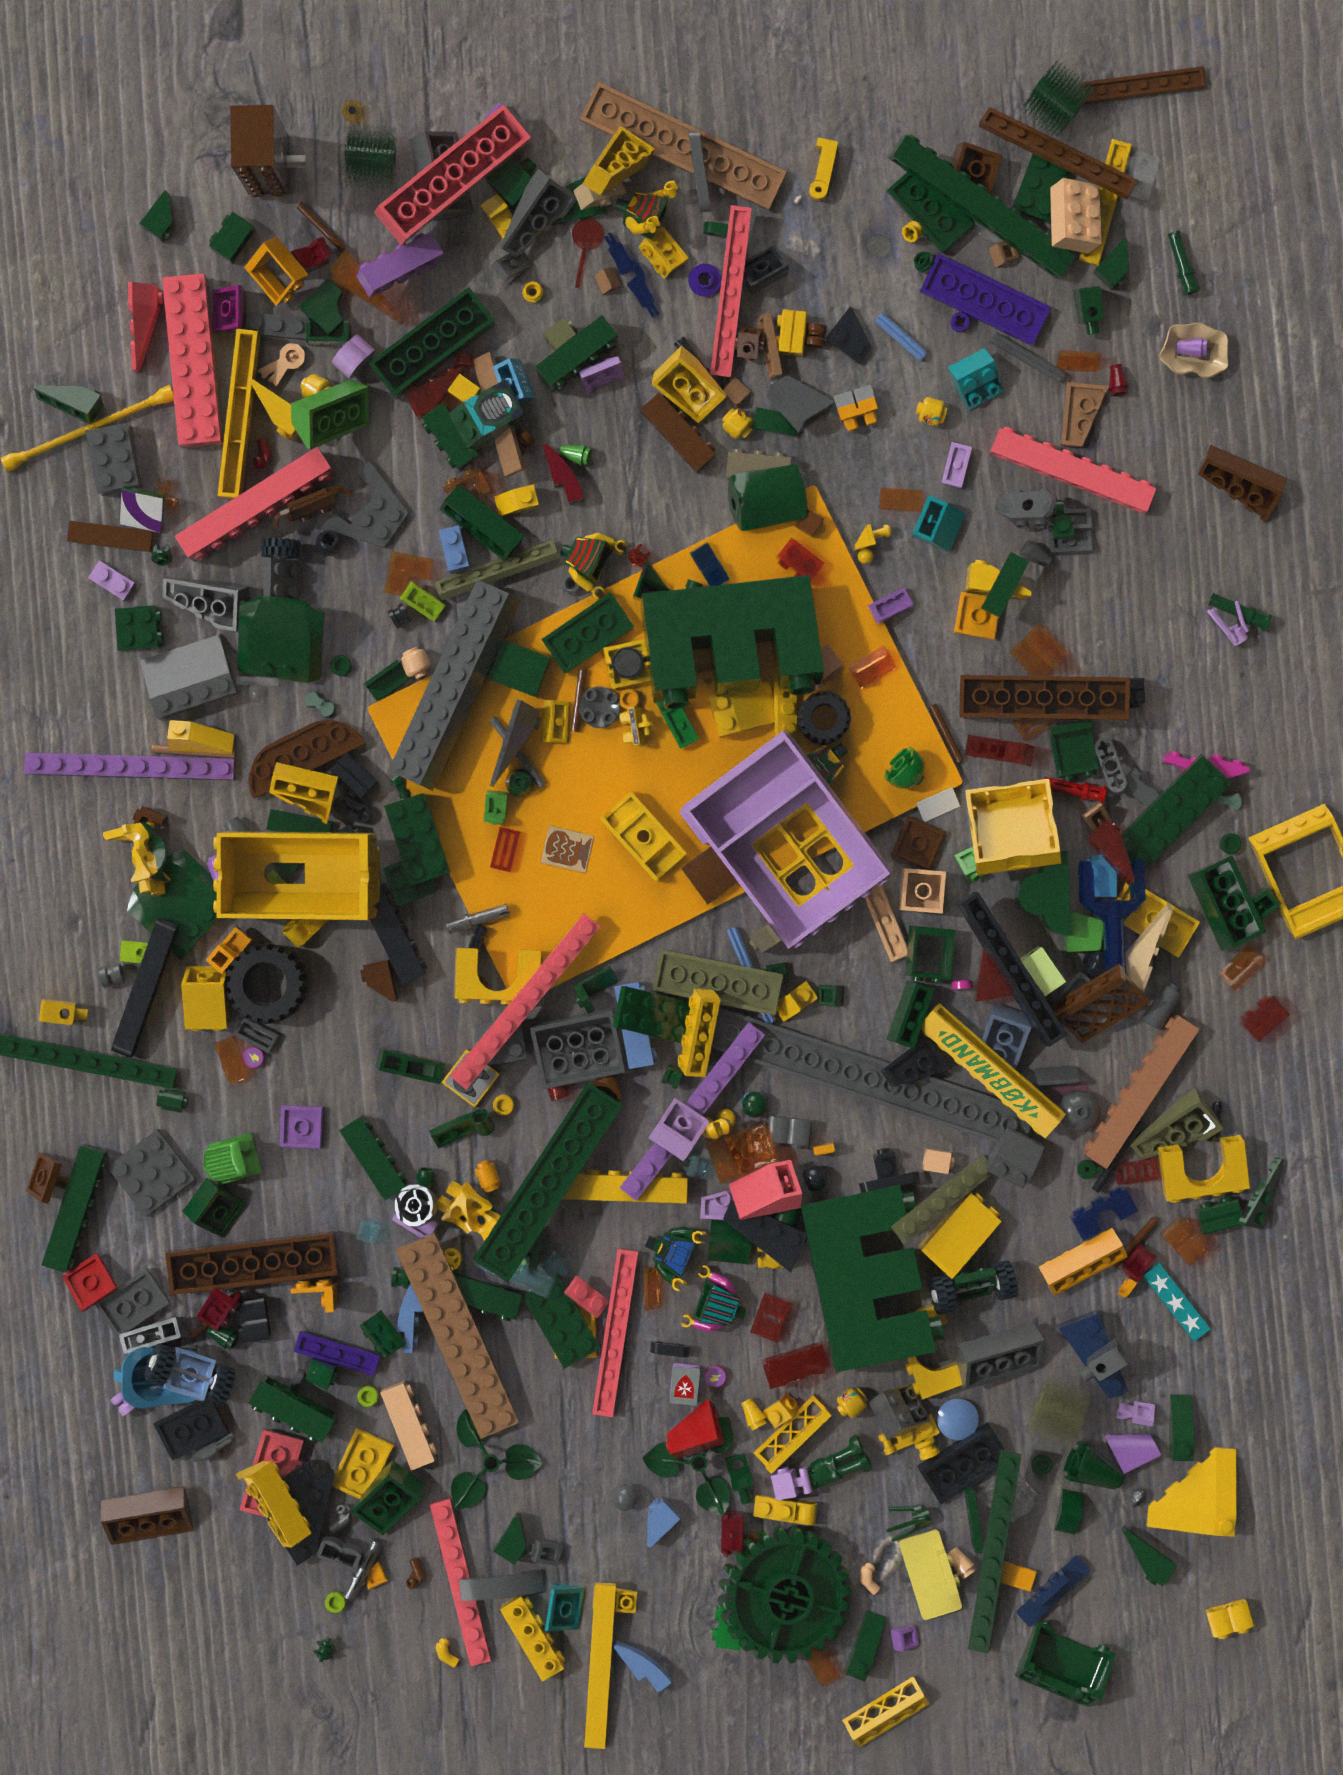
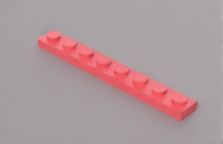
(730, 291)
(615, 1332)
(458, 1569)

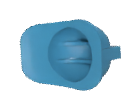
(139, 1391)

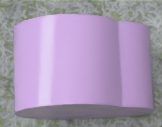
(353, 356)

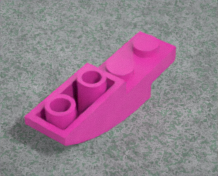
(1226, 768)

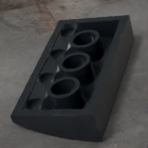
(962, 1463)

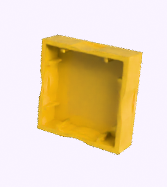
(1013, 827)

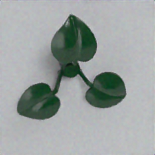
(468, 1489)
(712, 1495)

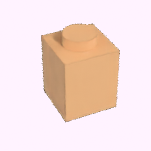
(937, 1161)

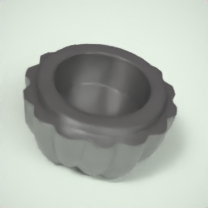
(1137, 1497)

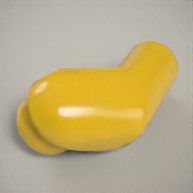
(443, 1653)

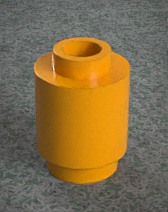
(487, 1175)

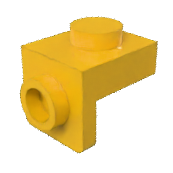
(781, 1410)

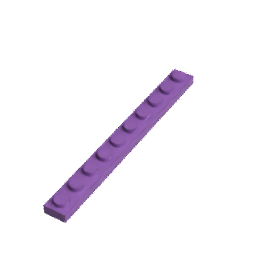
(129, 766)
(699, 1102)

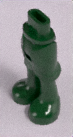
(825, 1471)

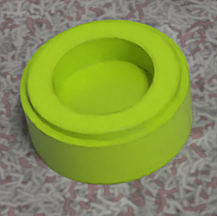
(368, 1396)
(335, 1602)

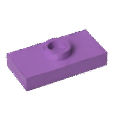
(890, 605)

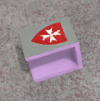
(684, 1384)

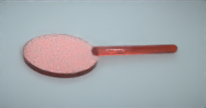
(586, 235)

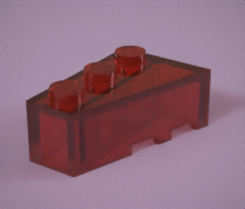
(989, 982)
(795, 1365)

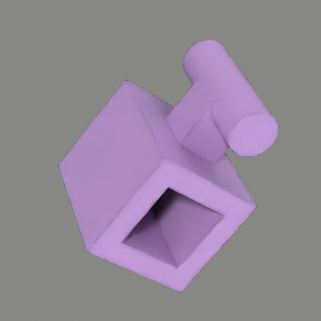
(788, 1485)

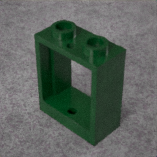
(947, 953)

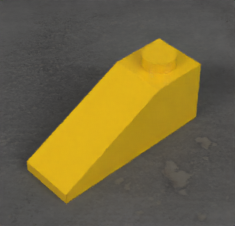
(198, 738)

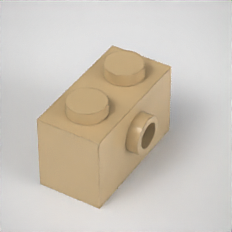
(588, 198)

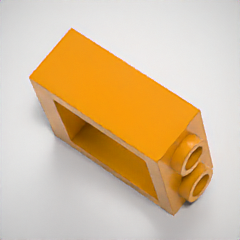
(265, 278)

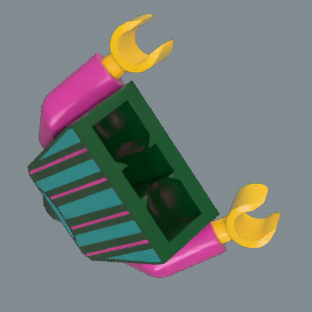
(716, 1304)

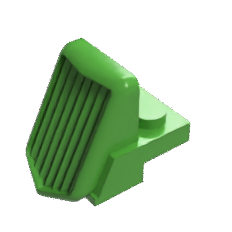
(231, 1159)

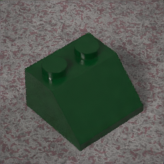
(213, 1207)

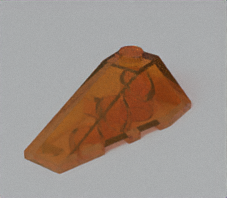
(344, 274)

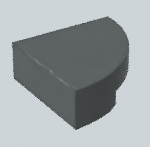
(299, 1376)

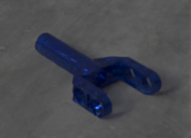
(1112, 912)

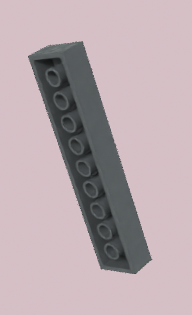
(454, 685)

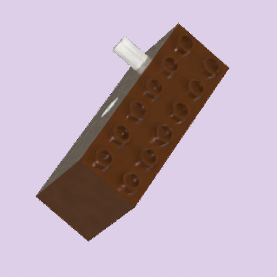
(261, 150)

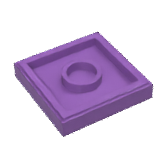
(301, 1126)

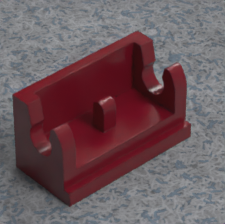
(731, 1532)

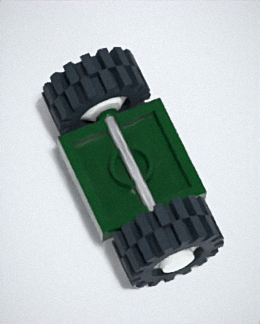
(973, 1285)

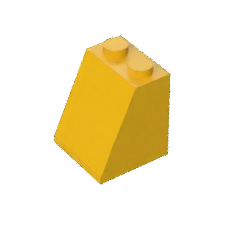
(205, 999)

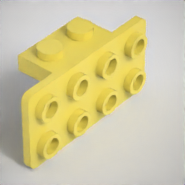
(931, 1574)

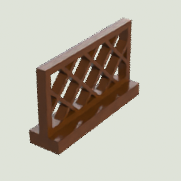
(1090, 994)

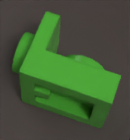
(967, 863)

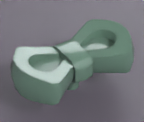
(314, 700)
(1233, 800)

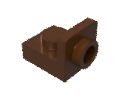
(151, 815)

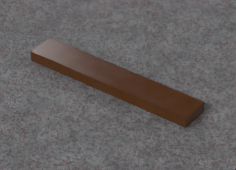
(1145, 85)

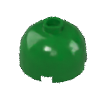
(906, 770)

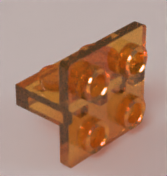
(1038, 652)

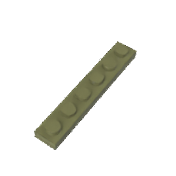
(497, 569)
(941, 1199)

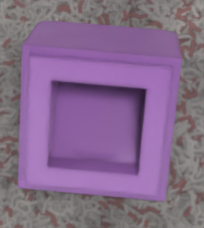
(904, 1638)

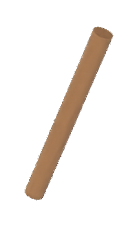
(165, 749)

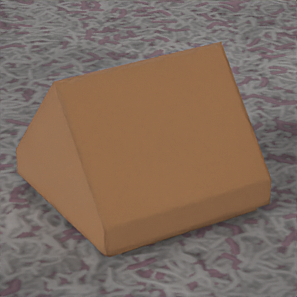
(607, 280)

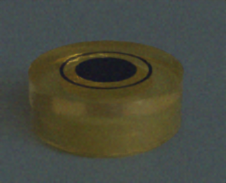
(352, 111)

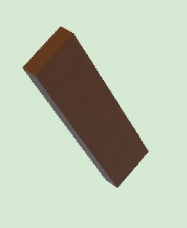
(110, 536)

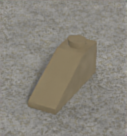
(764, 938)

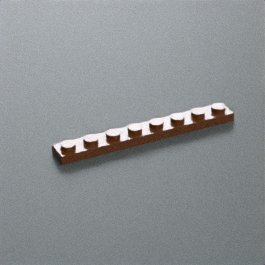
(1058, 153)

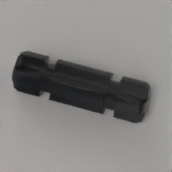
(477, 939)

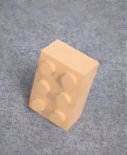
(1075, 215)

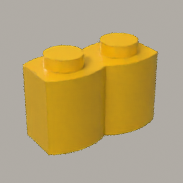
(1229, 1619)

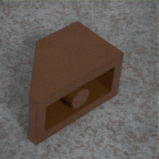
(380, 979)

